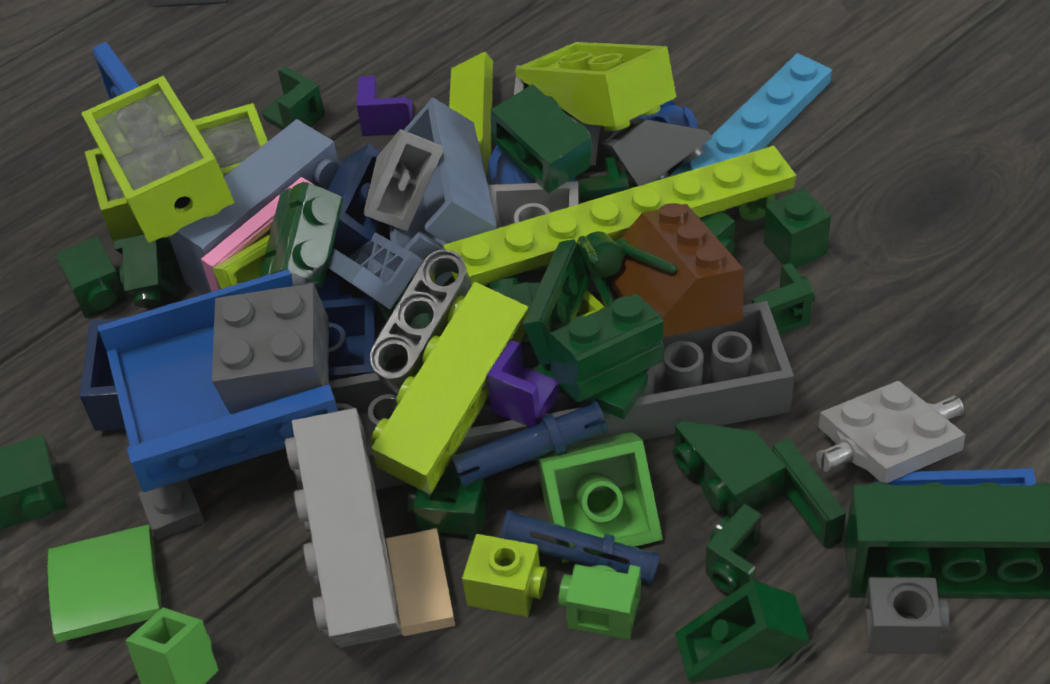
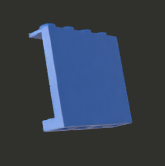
(168, 395)

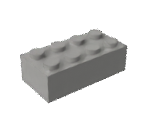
(345, 529)

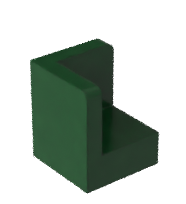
(299, 101)

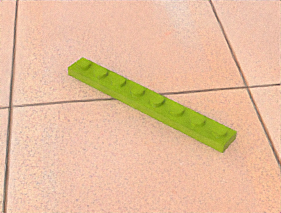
(704, 189)

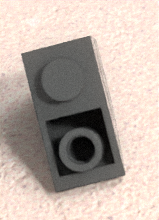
(652, 148)

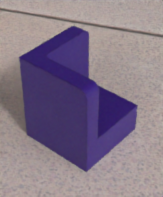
(381, 115)
(519, 391)

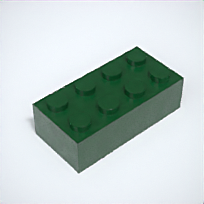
(968, 537)

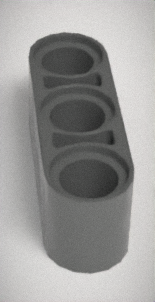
(419, 298)

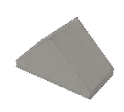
(401, 178)

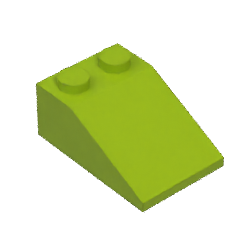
(604, 81)

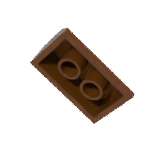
(707, 280)

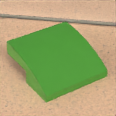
(103, 583)

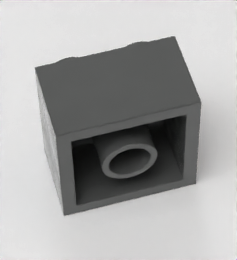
(269, 346)

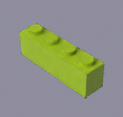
(448, 389)

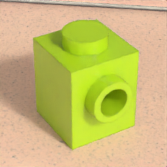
(503, 575)

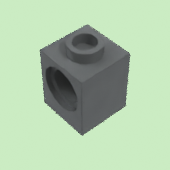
(895, 634)

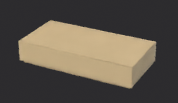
(420, 582)

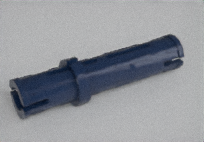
(530, 443)
(518, 528)

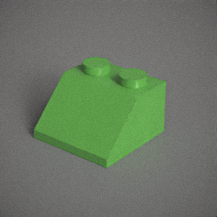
(601, 490)

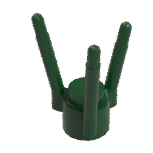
(605, 258)

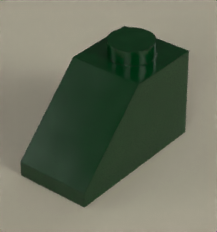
(742, 633)

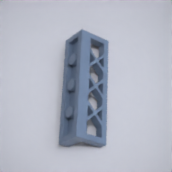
(377, 268)

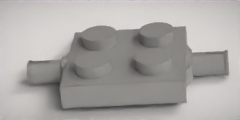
(890, 432)

